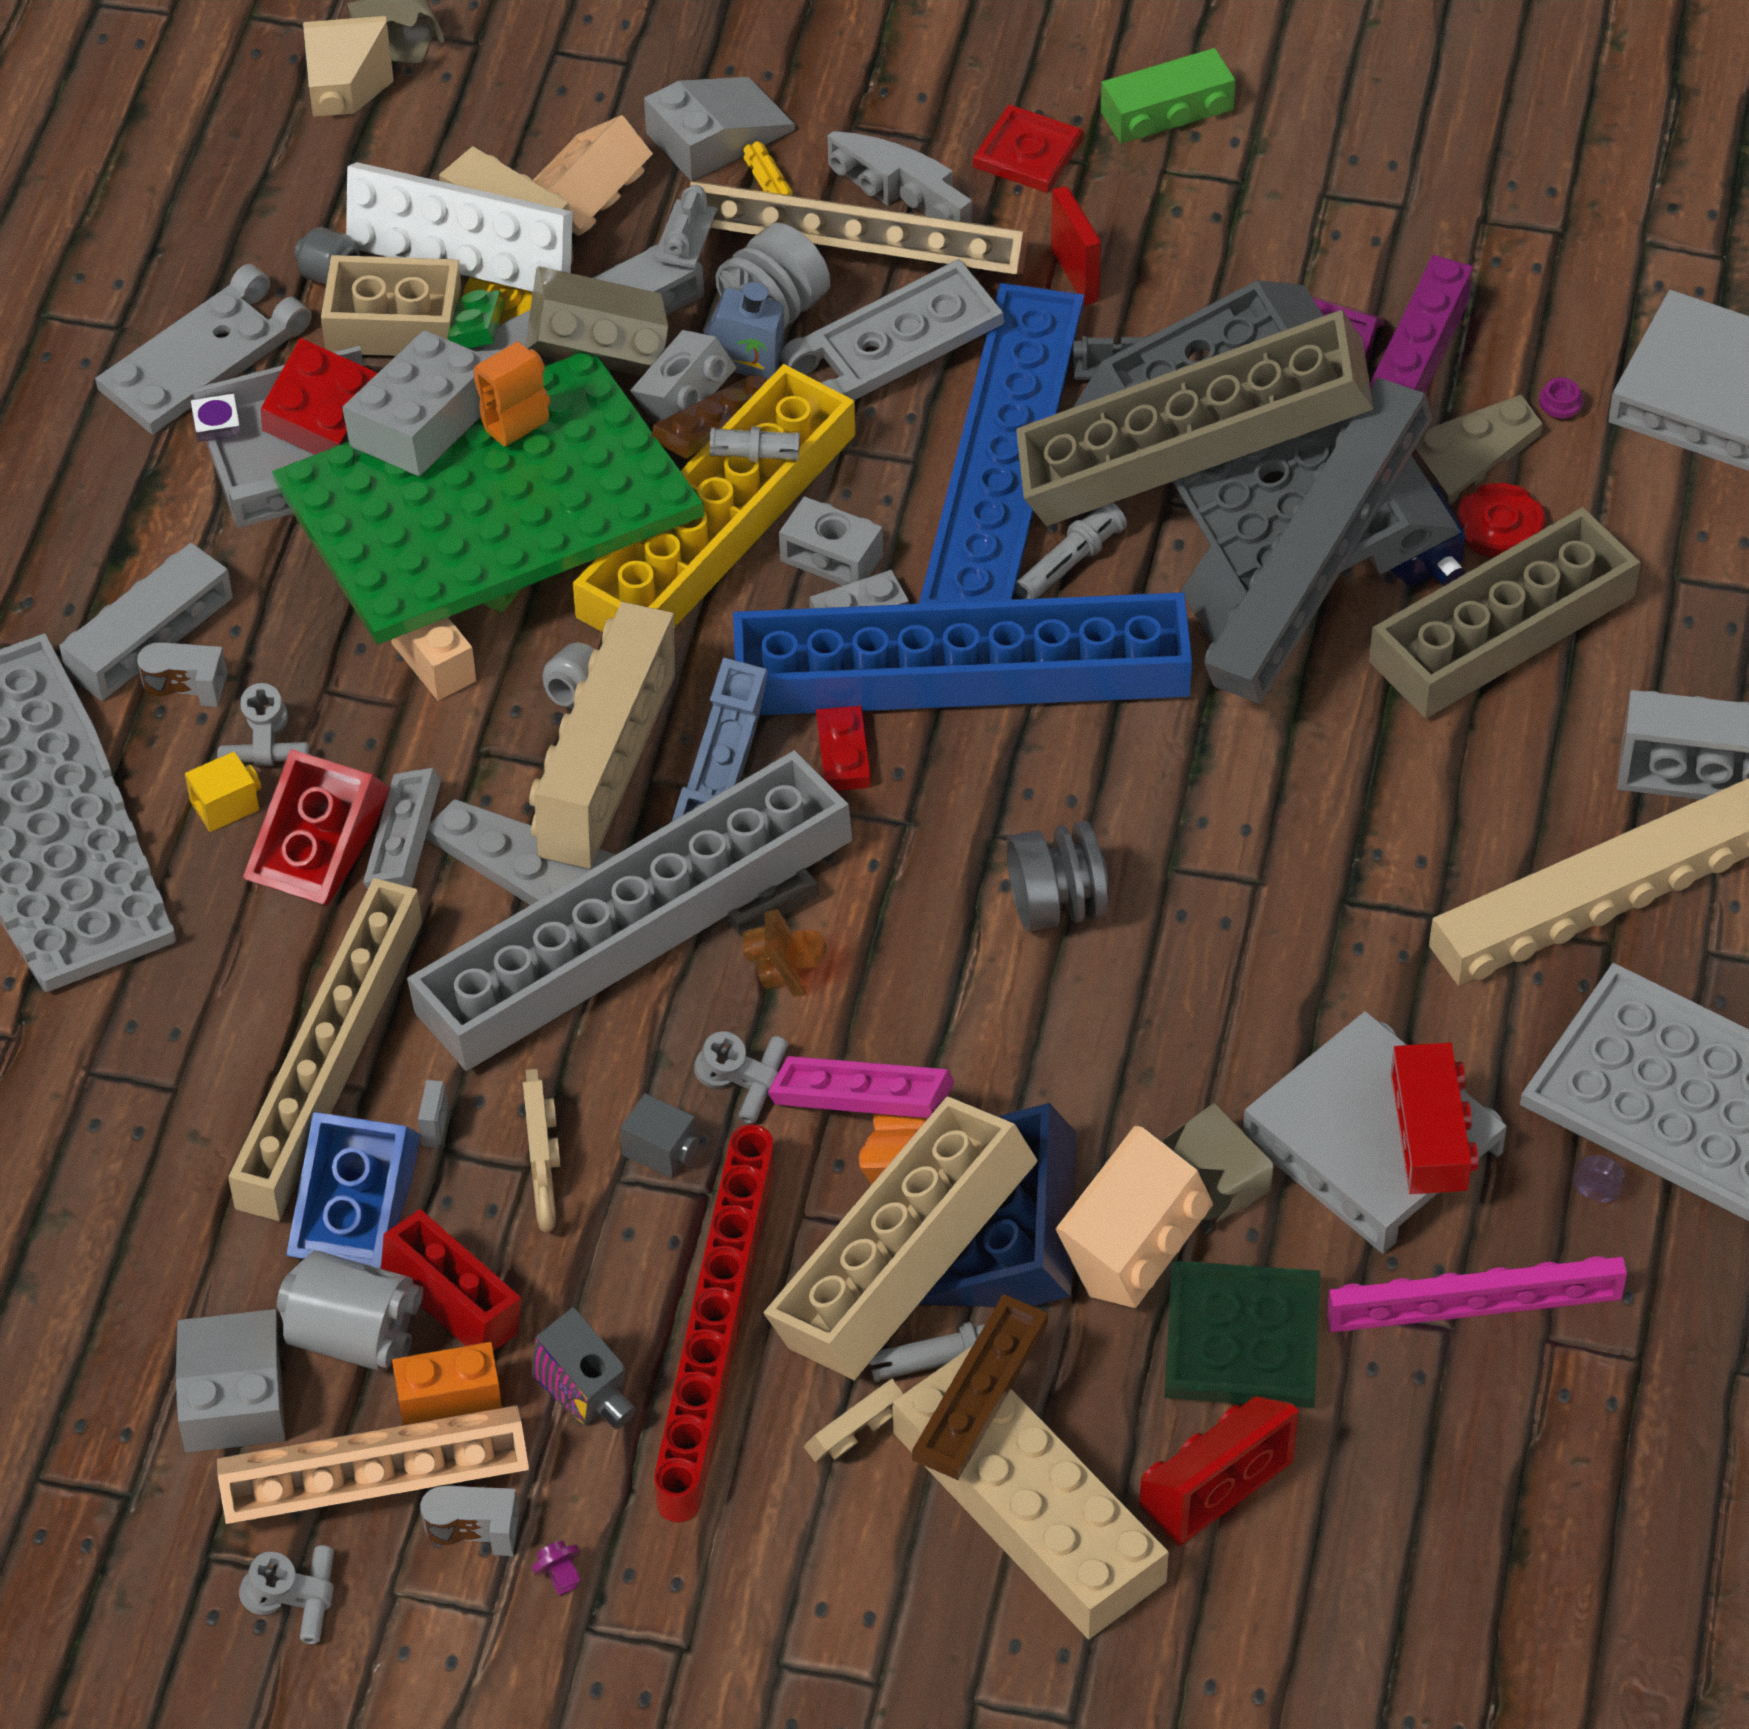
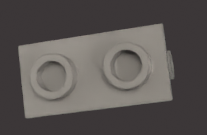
(686, 229)

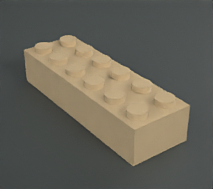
(603, 735)
(900, 1237)
(1045, 1509)

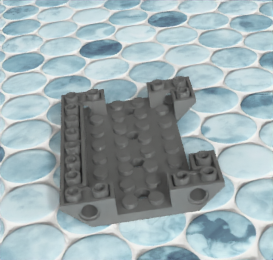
(1231, 500)

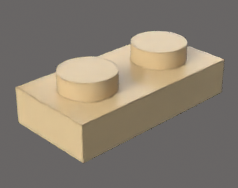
(839, 1434)

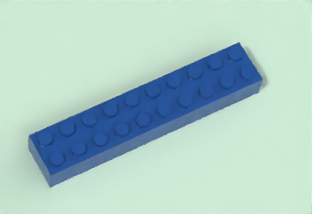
(969, 652)

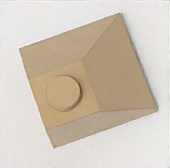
(346, 63)

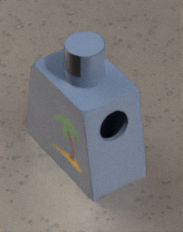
(749, 329)

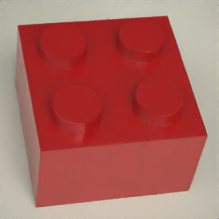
(310, 396)

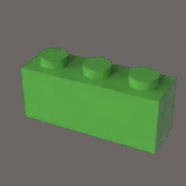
(1167, 95)

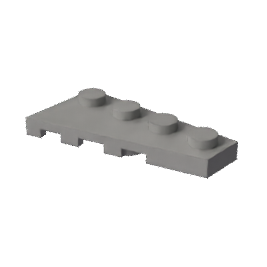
(502, 851)

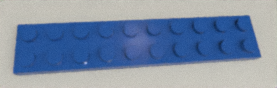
(1017, 383)

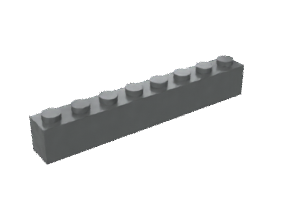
(1317, 542)

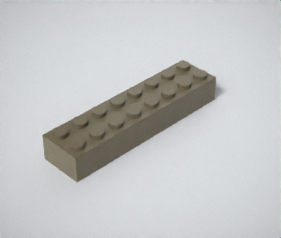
(1194, 418)

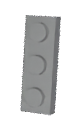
(403, 827)

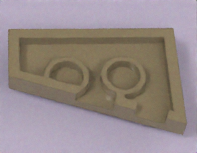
(1470, 445)

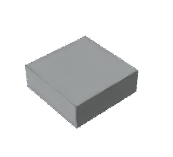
(433, 1114)

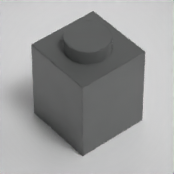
(659, 1136)

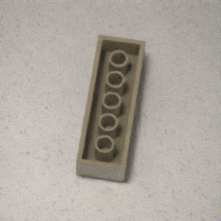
(1503, 612)

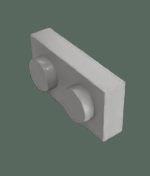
(871, 591)

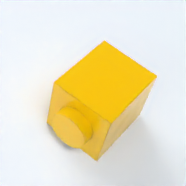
(223, 791)

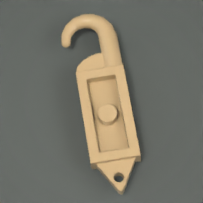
(543, 1151)

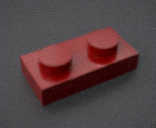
(843, 747)

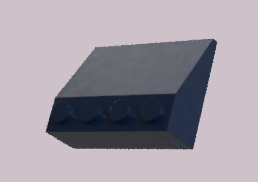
(1019, 1245)

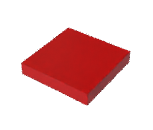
(1028, 148)
(1075, 244)

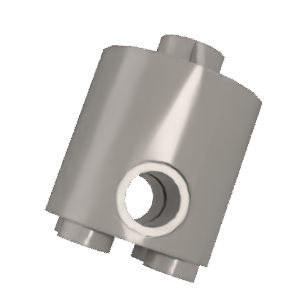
(348, 1310)

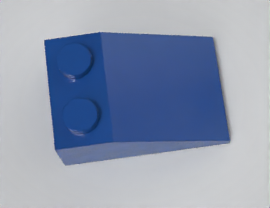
(352, 1187)

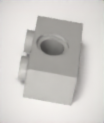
(683, 375)
(830, 542)

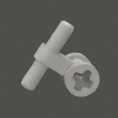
(264, 727)
(740, 1069)
(290, 1588)

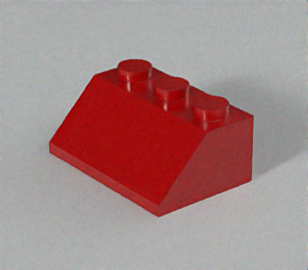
(1220, 1467)

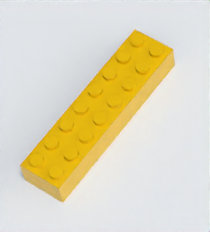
(738, 504)

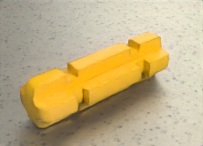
(765, 169)

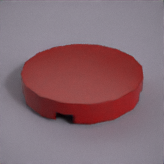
(1499, 518)

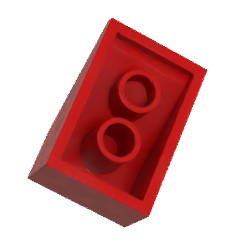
(315, 827)

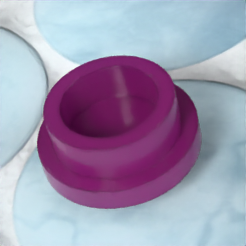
(1561, 398)

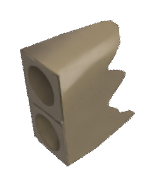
(409, 25)
(1225, 1160)

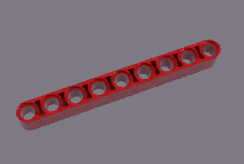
(714, 1338)

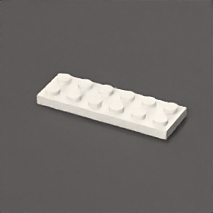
(432, 219)

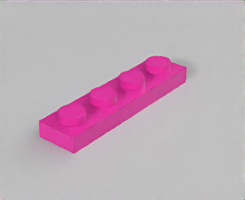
(860, 1086)

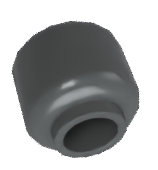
(315, 252)

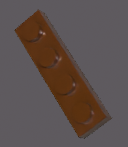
(691, 427)
(980, 1387)

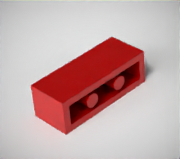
(1433, 1118)
(454, 1282)

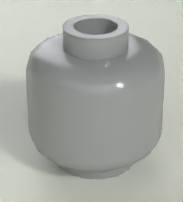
(565, 671)

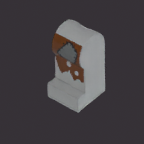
(183, 670)
(472, 1515)

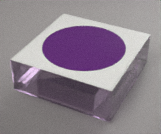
(215, 417)

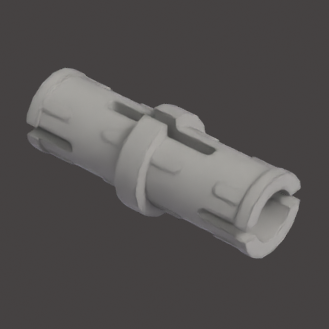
(754, 444)

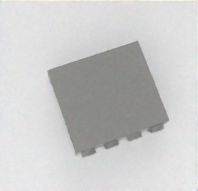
(1690, 380)
(248, 460)
(1339, 1131)

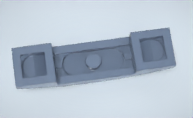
(728, 734)

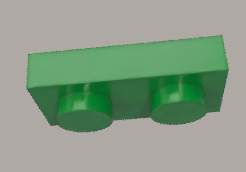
(477, 318)

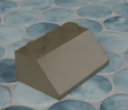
(596, 318)

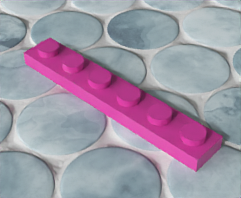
(1476, 1294)

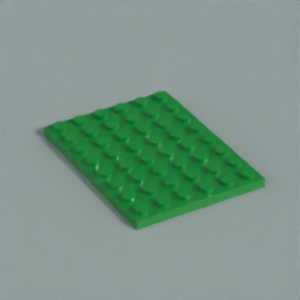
(489, 512)

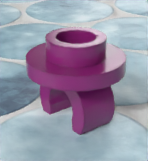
(557, 1561)

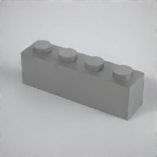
(153, 611)

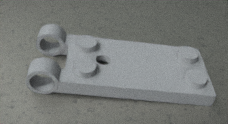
(906, 327)
(159, 376)

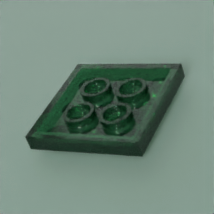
(1242, 1333)

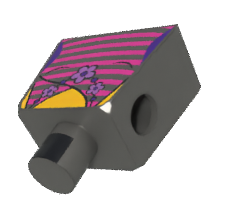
(581, 1371)

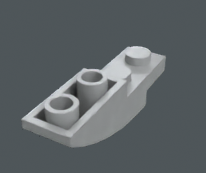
(897, 171)

